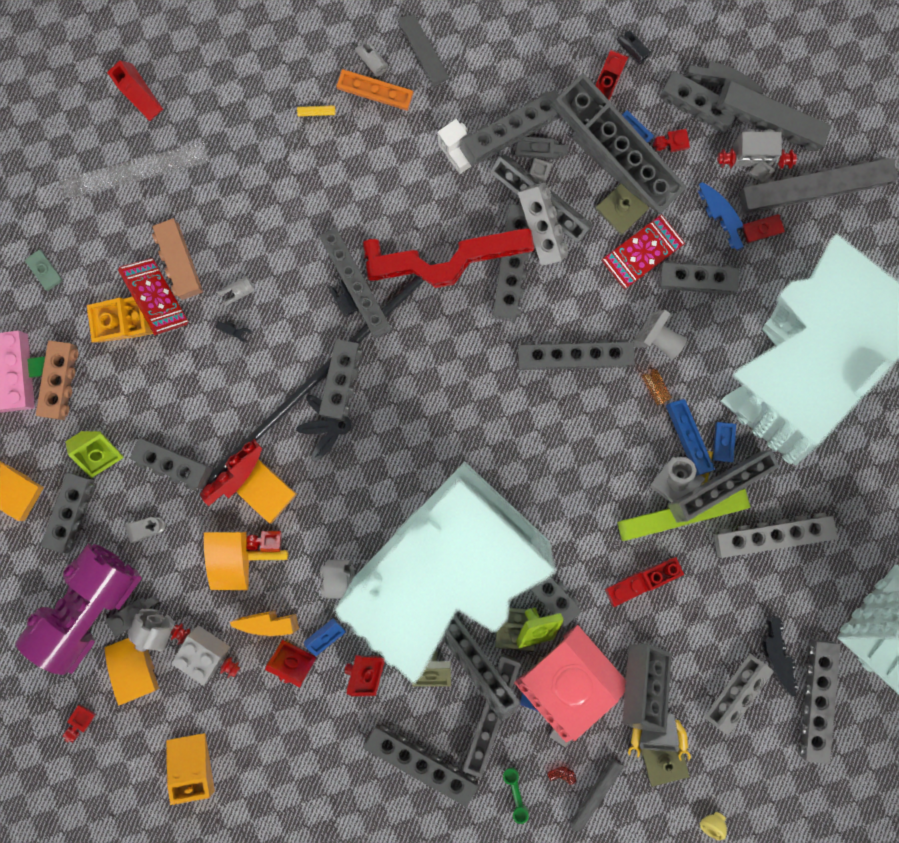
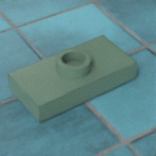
(43, 270)

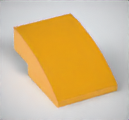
(116, 320)
(17, 492)
(266, 492)
(226, 560)
(267, 624)
(130, 671)

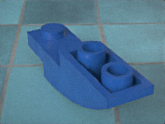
(719, 208)

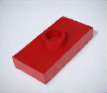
(763, 228)

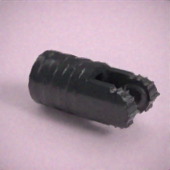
(634, 47)
(345, 301)

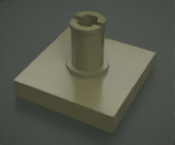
(621, 209)
(435, 673)
(664, 766)

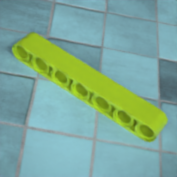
(664, 519)

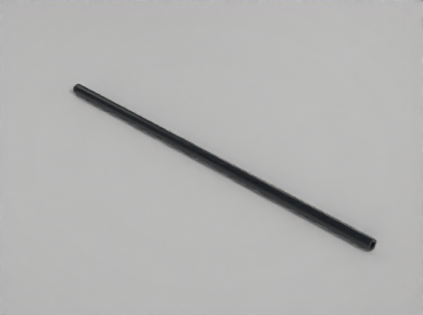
(315, 378)

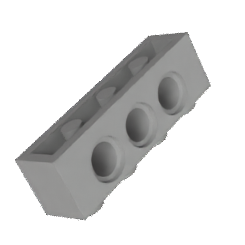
(546, 253)
(739, 694)

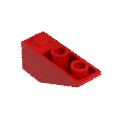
(611, 72)
(135, 89)

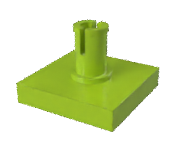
(538, 629)

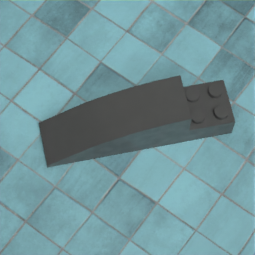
(617, 145)

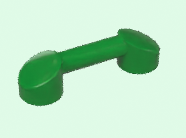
(520, 812)

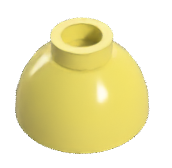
(714, 826)

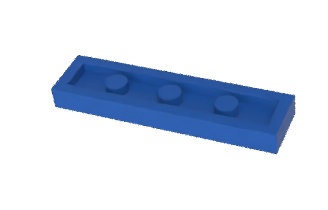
(690, 436)

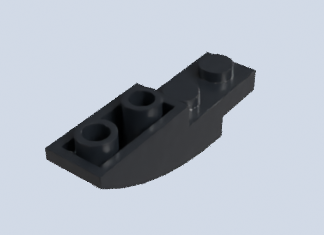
(780, 663)

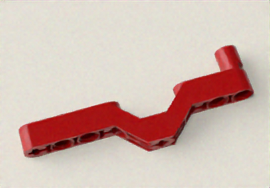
(446, 273)

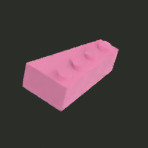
(15, 383)

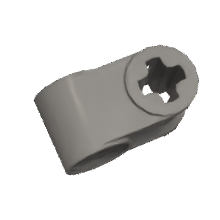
(143, 528)

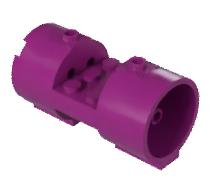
(59, 636)

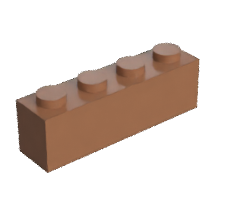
(177, 259)

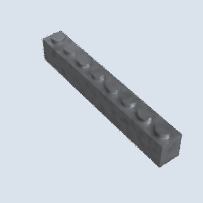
(818, 185)

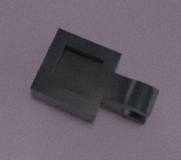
(229, 328)

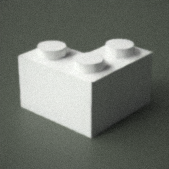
(450, 140)

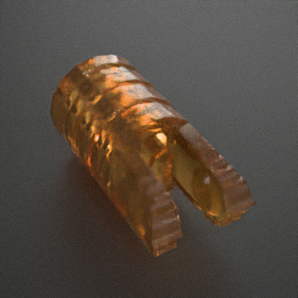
(656, 387)

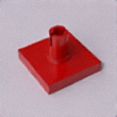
(290, 663)
(364, 675)

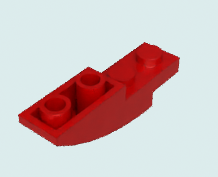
(239, 469)
(644, 581)

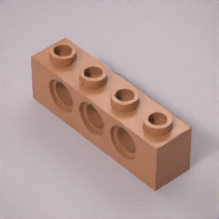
(51, 371)

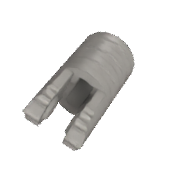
(372, 59)
(240, 289)

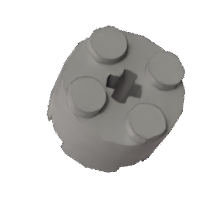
(337, 578)
(150, 630)

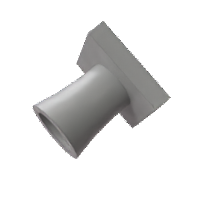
(657, 333)
(677, 479)

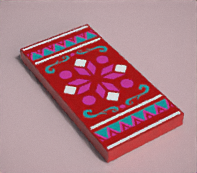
(643, 252)
(153, 296)

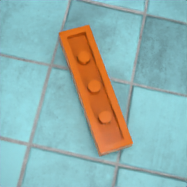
(375, 89)

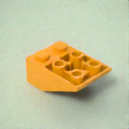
(189, 769)

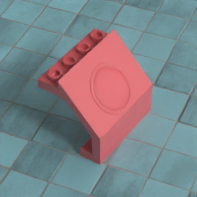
(573, 685)

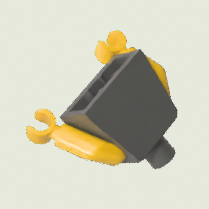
(672, 740)

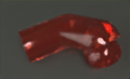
(563, 773)

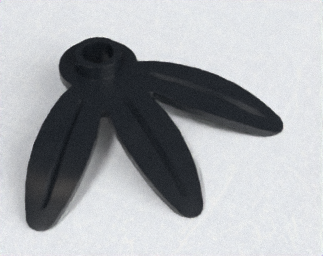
(320, 426)

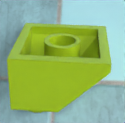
(92, 452)

